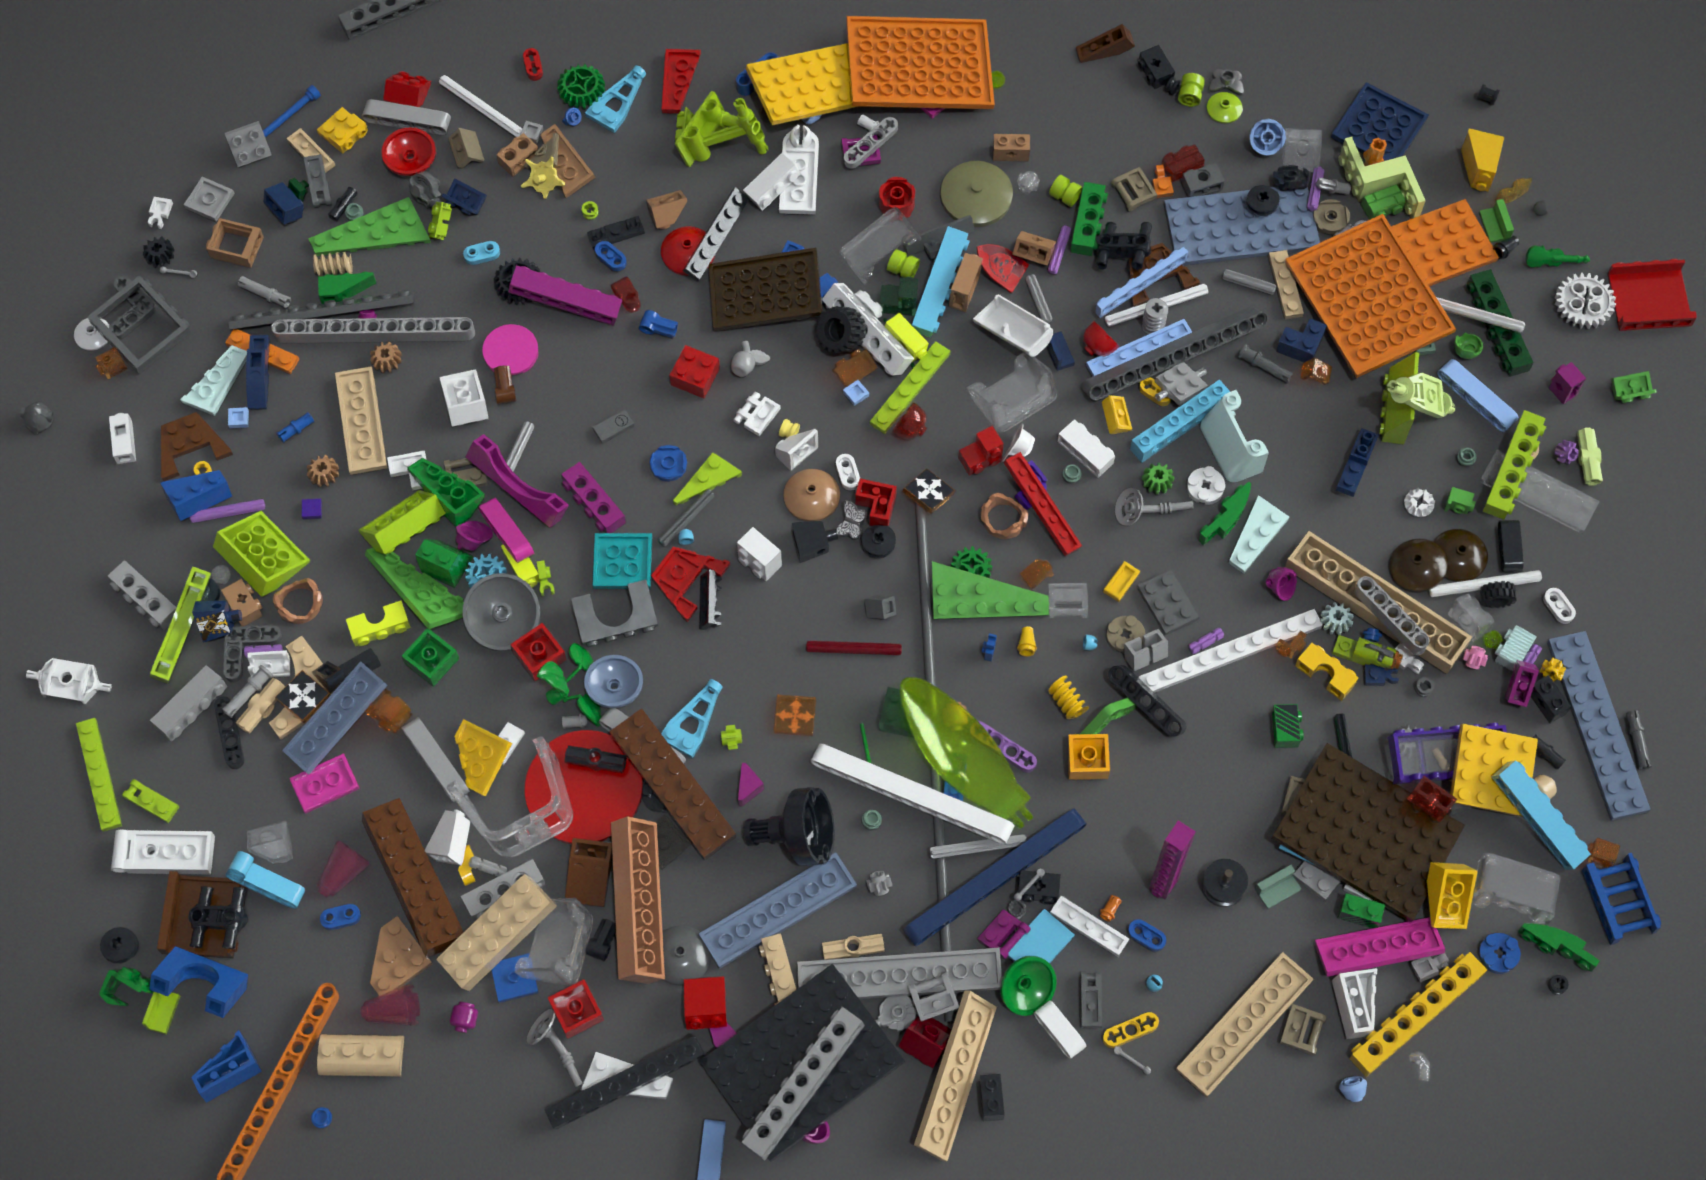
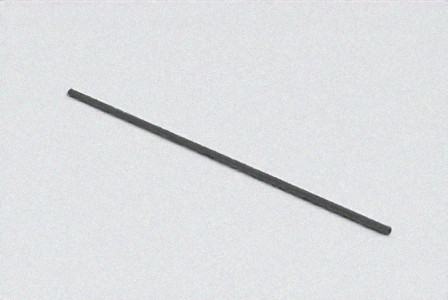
(930, 677)

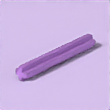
(228, 510)

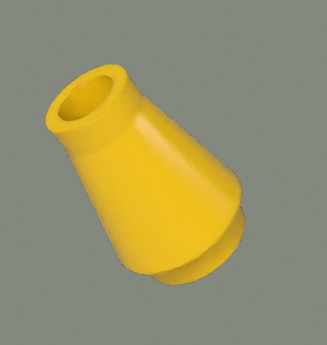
(1027, 642)

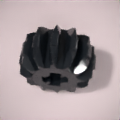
(158, 252)

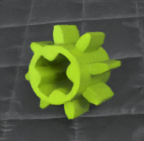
(731, 737)

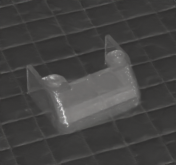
(877, 242)

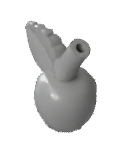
(745, 361)

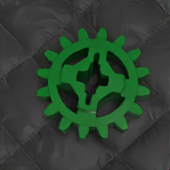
(972, 558)

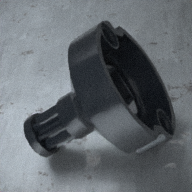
(803, 827)

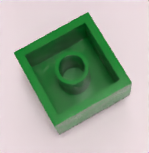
(430, 657)

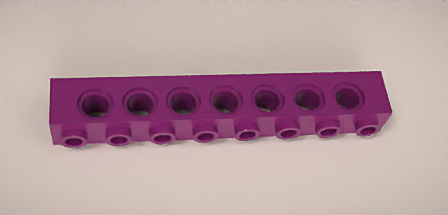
(1171, 860)

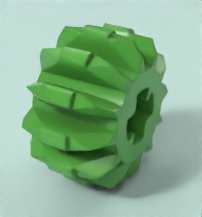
(1160, 472)

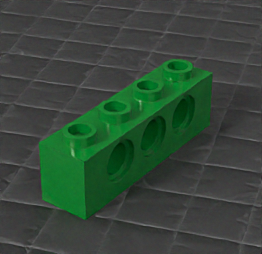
(1090, 194)

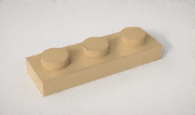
(307, 147)

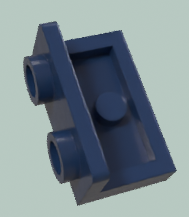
(465, 196)

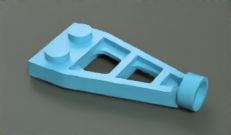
(607, 117)
(683, 740)

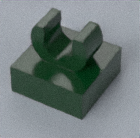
(298, 188)

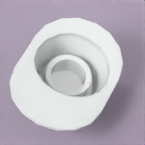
(1021, 442)

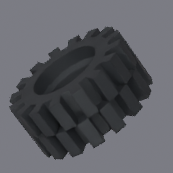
(1498, 594)

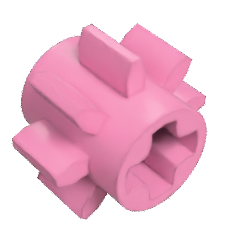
(1475, 657)

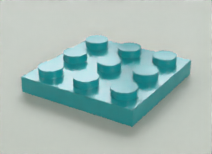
(621, 559)

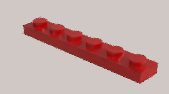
(1042, 504)

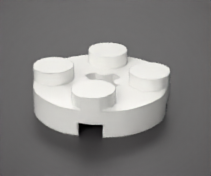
(1204, 495)

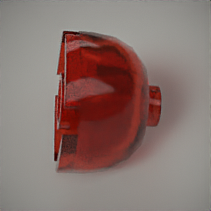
(911, 423)

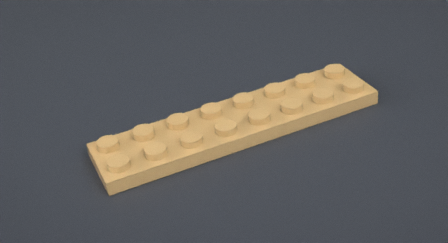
(1244, 1024)
(955, 1076)

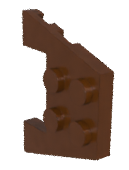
(1160, 252)
(184, 437)

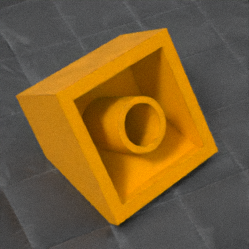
(1088, 756)

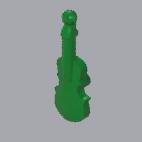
(1538, 256)

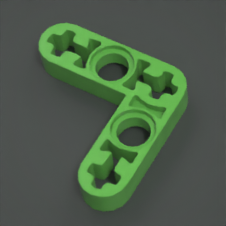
(1110, 712)

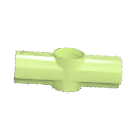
(1589, 456)

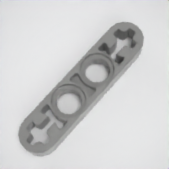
(869, 141)

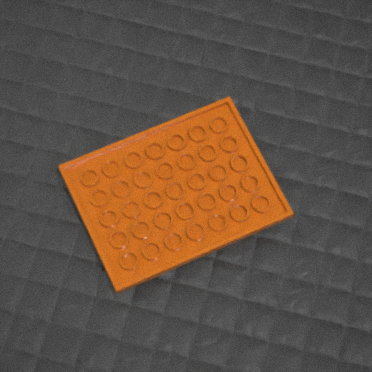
(919, 62)
(1370, 295)

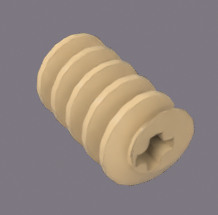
(332, 264)

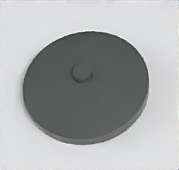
(500, 610)

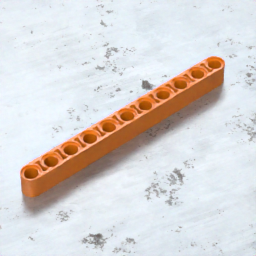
(279, 1075)

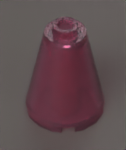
(340, 869)
(394, 1007)

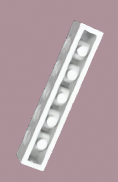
(900, 357)

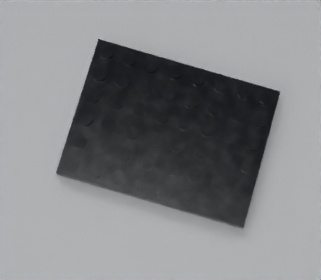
(764, 1053)

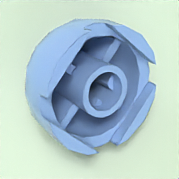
(1267, 136)

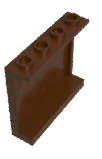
(180, 898)

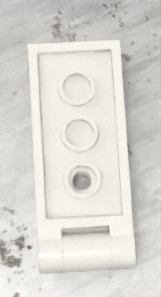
(174, 851)

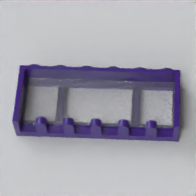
(1426, 753)

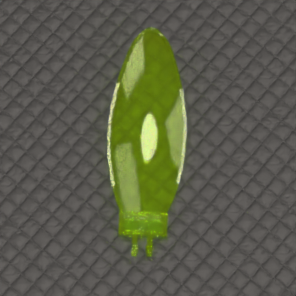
(954, 740)

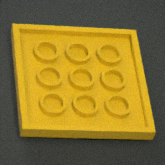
(1479, 757)

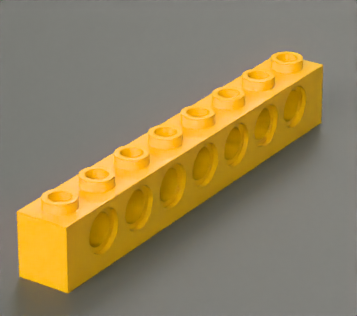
(1368, 1063)

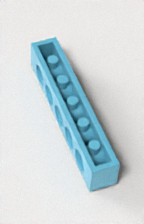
(1177, 422)

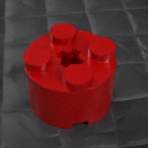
(898, 194)

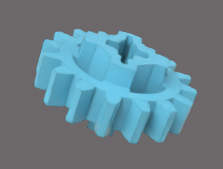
(484, 565)

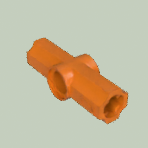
(1375, 152)

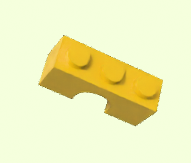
(1316, 659)

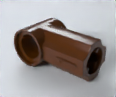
(504, 389)

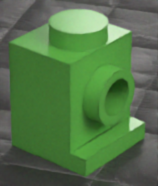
(1460, 501)

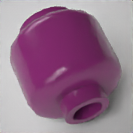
(463, 1017)

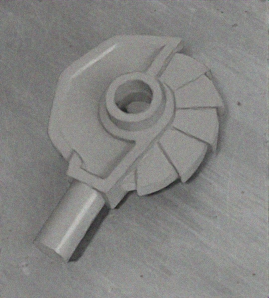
(896, 1013)

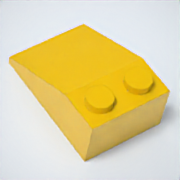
(1450, 894)

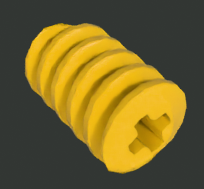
(1066, 699)

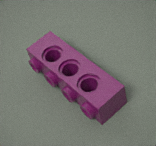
(579, 475)

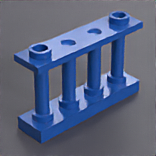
(1607, 912)

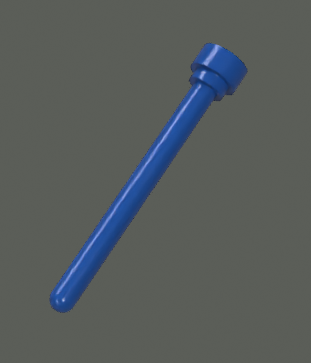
(310, 95)

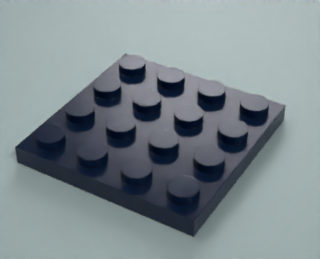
(1382, 117)

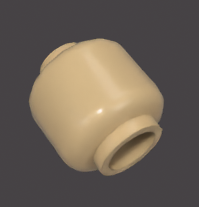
(1546, 785)

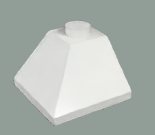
(796, 448)

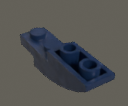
(257, 372)
(1357, 462)

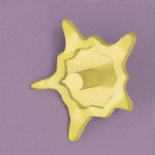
(543, 177)

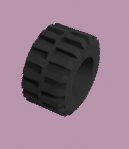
(828, 326)

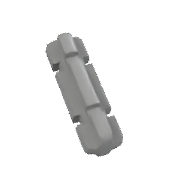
(487, 866)

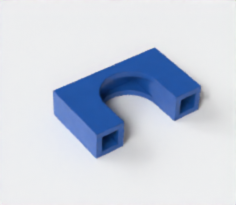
(184, 965)

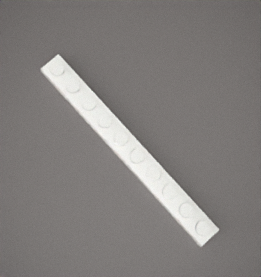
(1231, 651)

